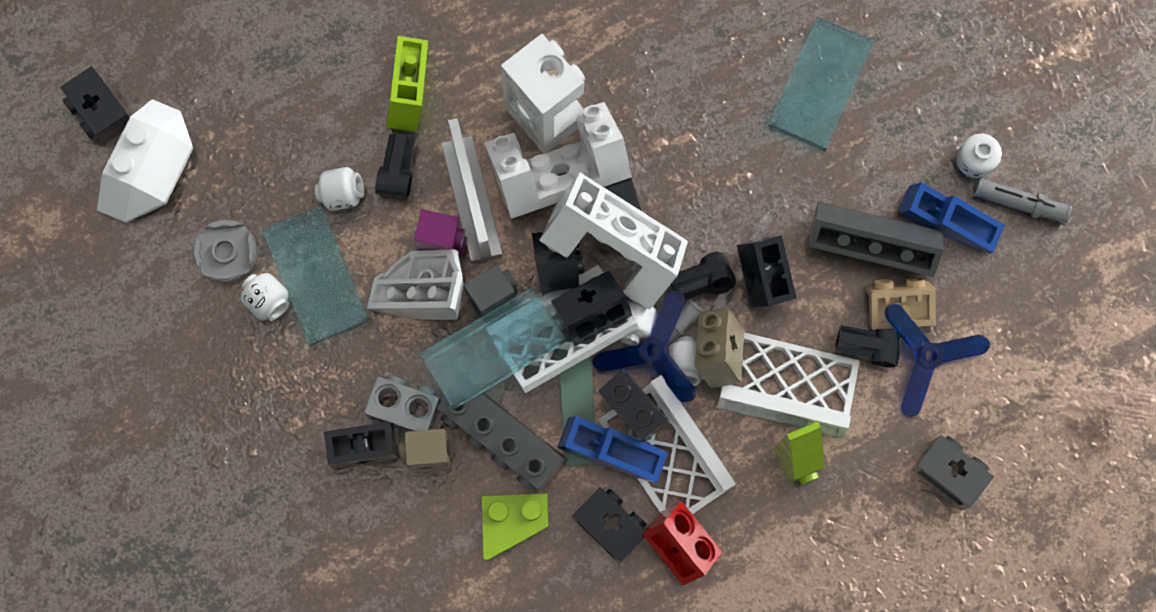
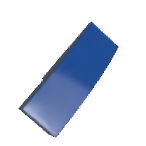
(952, 216)
(612, 449)

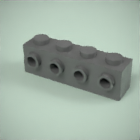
(876, 239)
(507, 438)

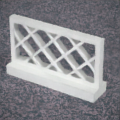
(471, 196)
(551, 368)
(790, 410)
(695, 442)

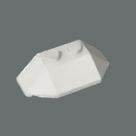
(145, 163)
(420, 286)

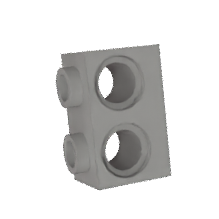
(400, 413)

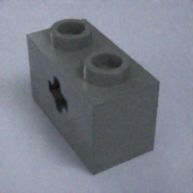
(490, 290)
(936, 470)

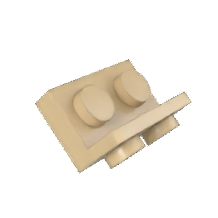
(914, 296)

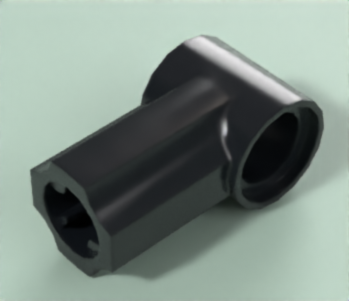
(396, 175)
(710, 275)
(877, 346)

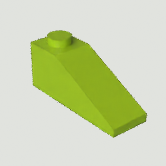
(407, 84)
(802, 454)

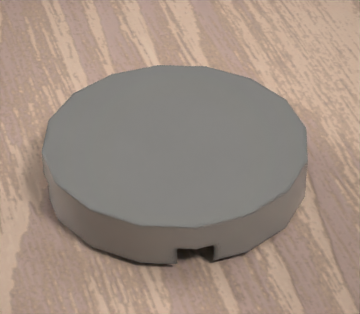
(225, 251)

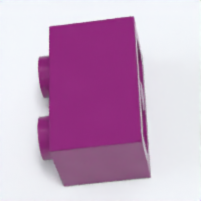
(439, 232)

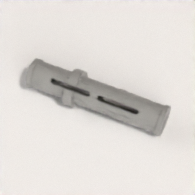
(1023, 201)

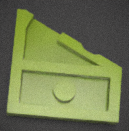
(511, 520)

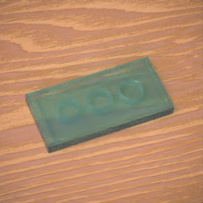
(821, 83)
(315, 276)
(492, 348)

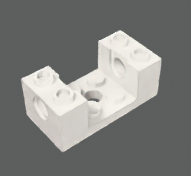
(542, 102)
(534, 181)
(612, 221)

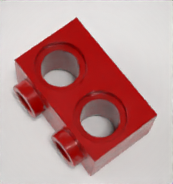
(682, 543)

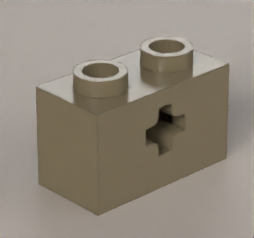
(719, 348)
(426, 451)

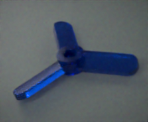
(941, 353)
(661, 361)

